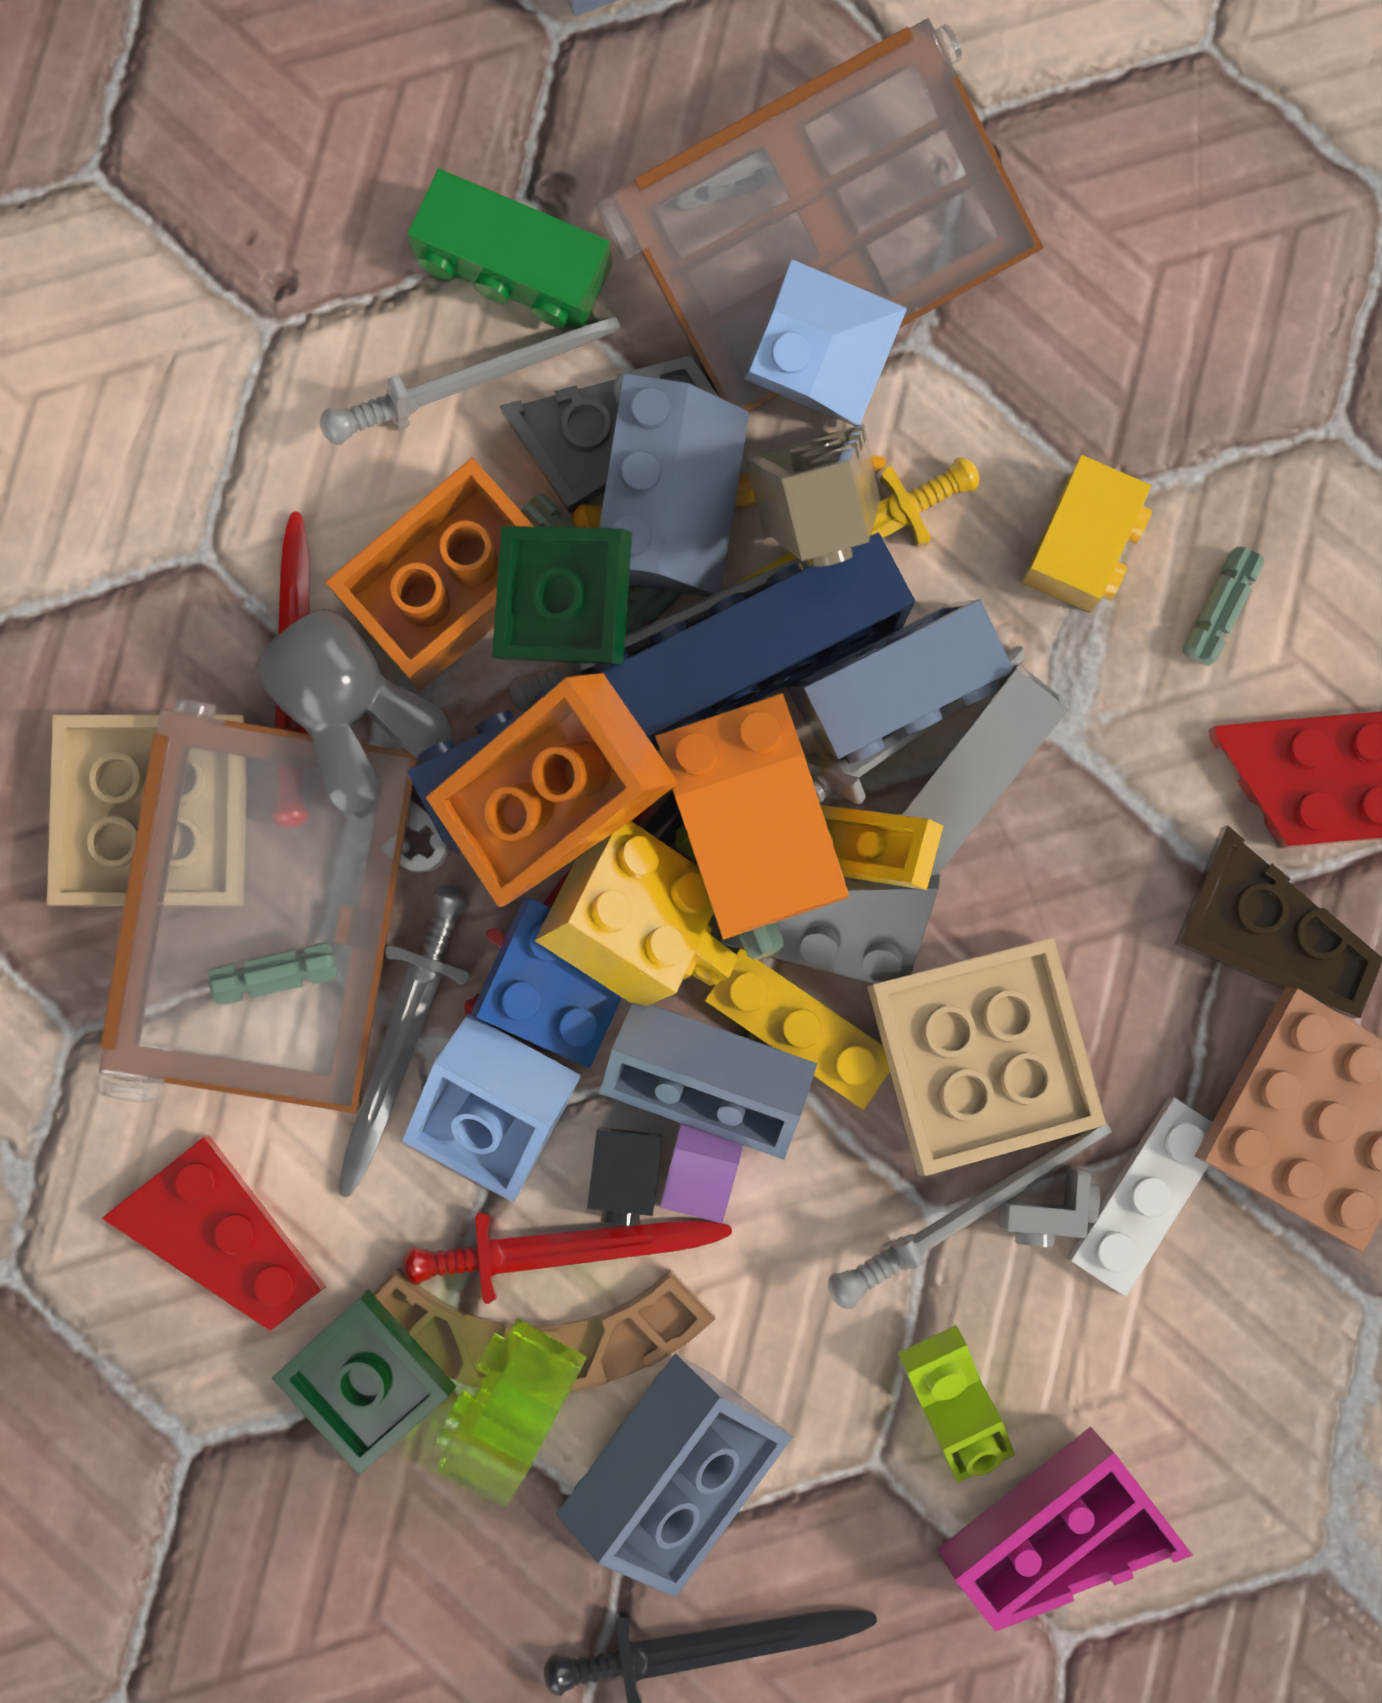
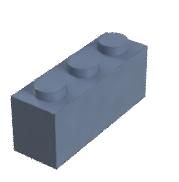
(708, 1079)

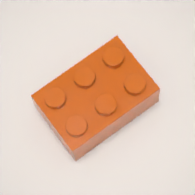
(432, 575)

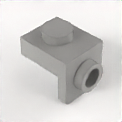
(1039, 1222)

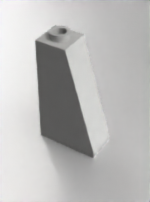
(987, 759)

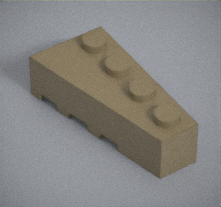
(817, 495)

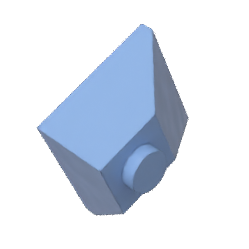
(824, 343)

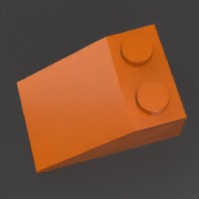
(551, 786)
(753, 816)

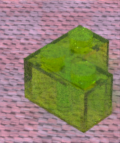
(501, 1428)

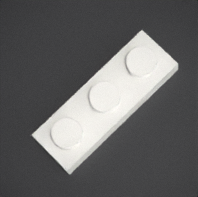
(1144, 1198)

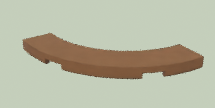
(612, 1341)

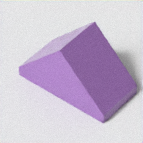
(701, 1174)

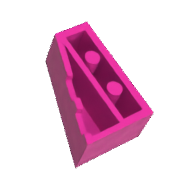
(1058, 1535)

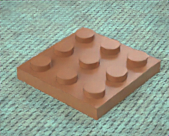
(1307, 1120)

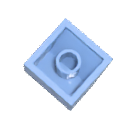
(490, 1107)

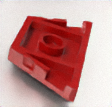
(1311, 775)

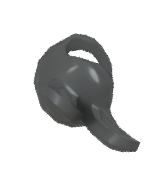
(329, 681)

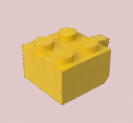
(636, 919)

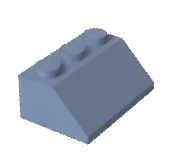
(674, 482)
(902, 680)
(672, 1477)

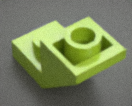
(957, 1404)

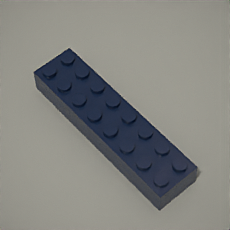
(732, 657)

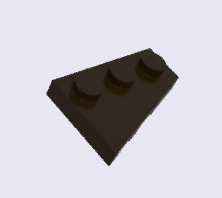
(1270, 930)

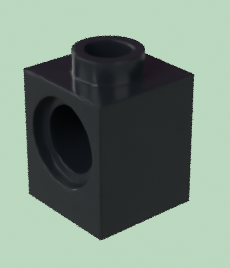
(624, 1175)

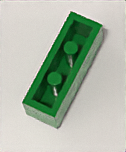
(509, 250)

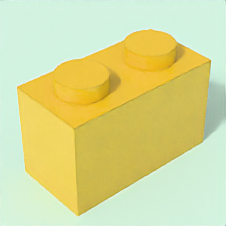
(1088, 534)

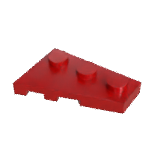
(219, 1234)

